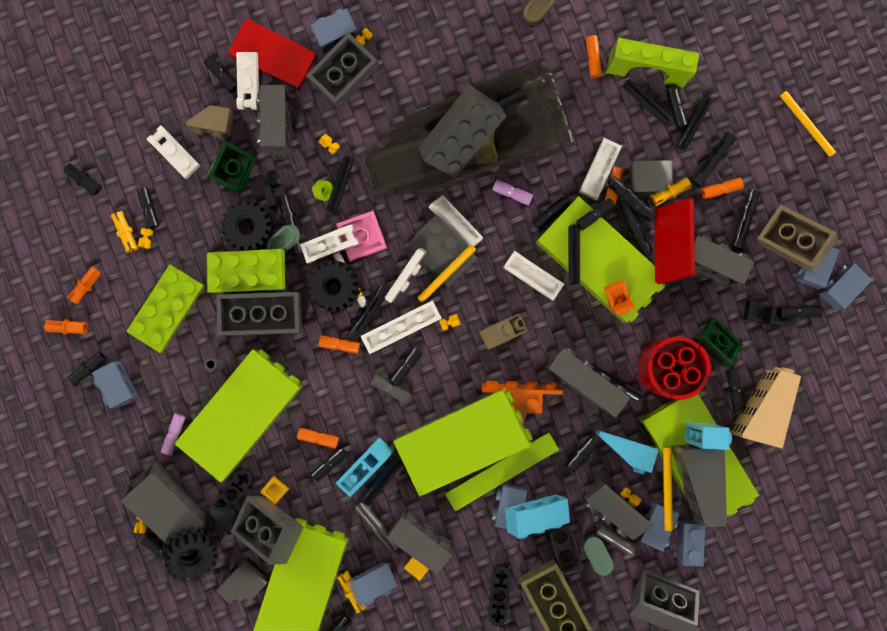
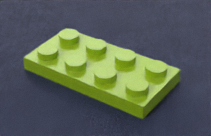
(246, 271)
(165, 308)

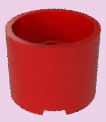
(662, 355)

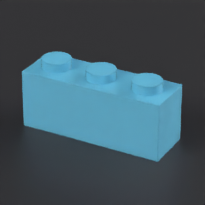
(707, 435)
(537, 516)

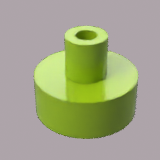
(322, 190)

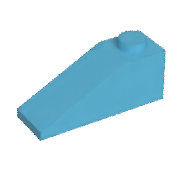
(633, 453)
(364, 467)

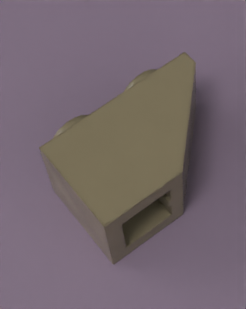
(212, 120)
(503, 331)

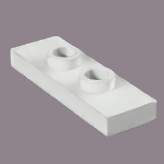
(600, 169)
(455, 221)
(411, 269)
(533, 276)

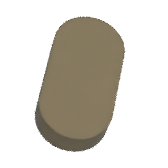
(536, 10)

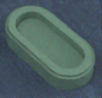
(284, 238)
(598, 555)

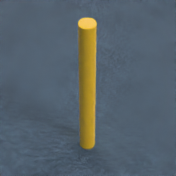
(807, 123)
(447, 272)
(667, 477)

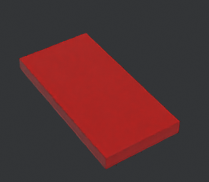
(276, 54)
(674, 241)

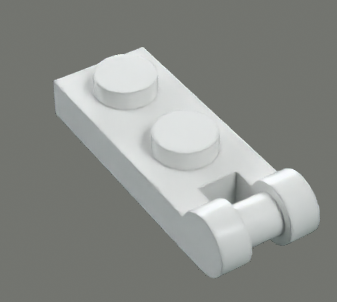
(247, 80)
(174, 153)
(329, 244)

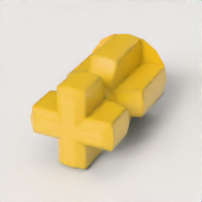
(365, 35)
(326, 141)
(145, 242)
(453, 321)
(633, 499)
(140, 527)

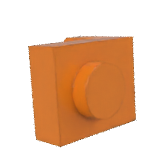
(618, 297)

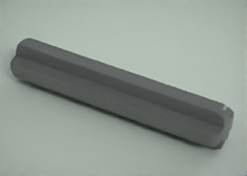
(375, 524)

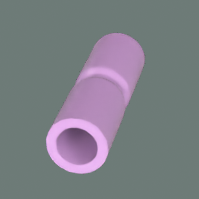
(515, 193)
(173, 433)

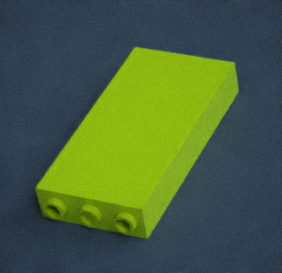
(603, 259)
(239, 414)
(667, 428)
(463, 441)
(303, 586)

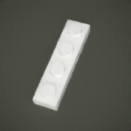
(401, 327)

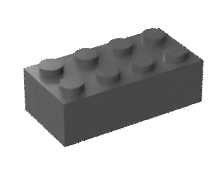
(461, 131)
(259, 314)
(586, 382)

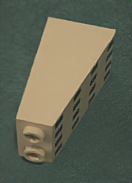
(769, 408)

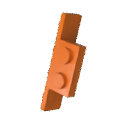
(527, 396)

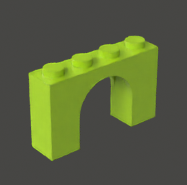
(677, 63)

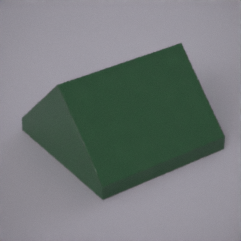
(231, 167)
(718, 343)

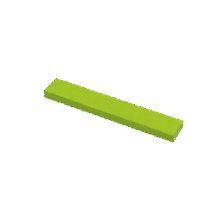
(501, 472)

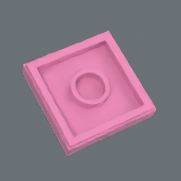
(367, 233)

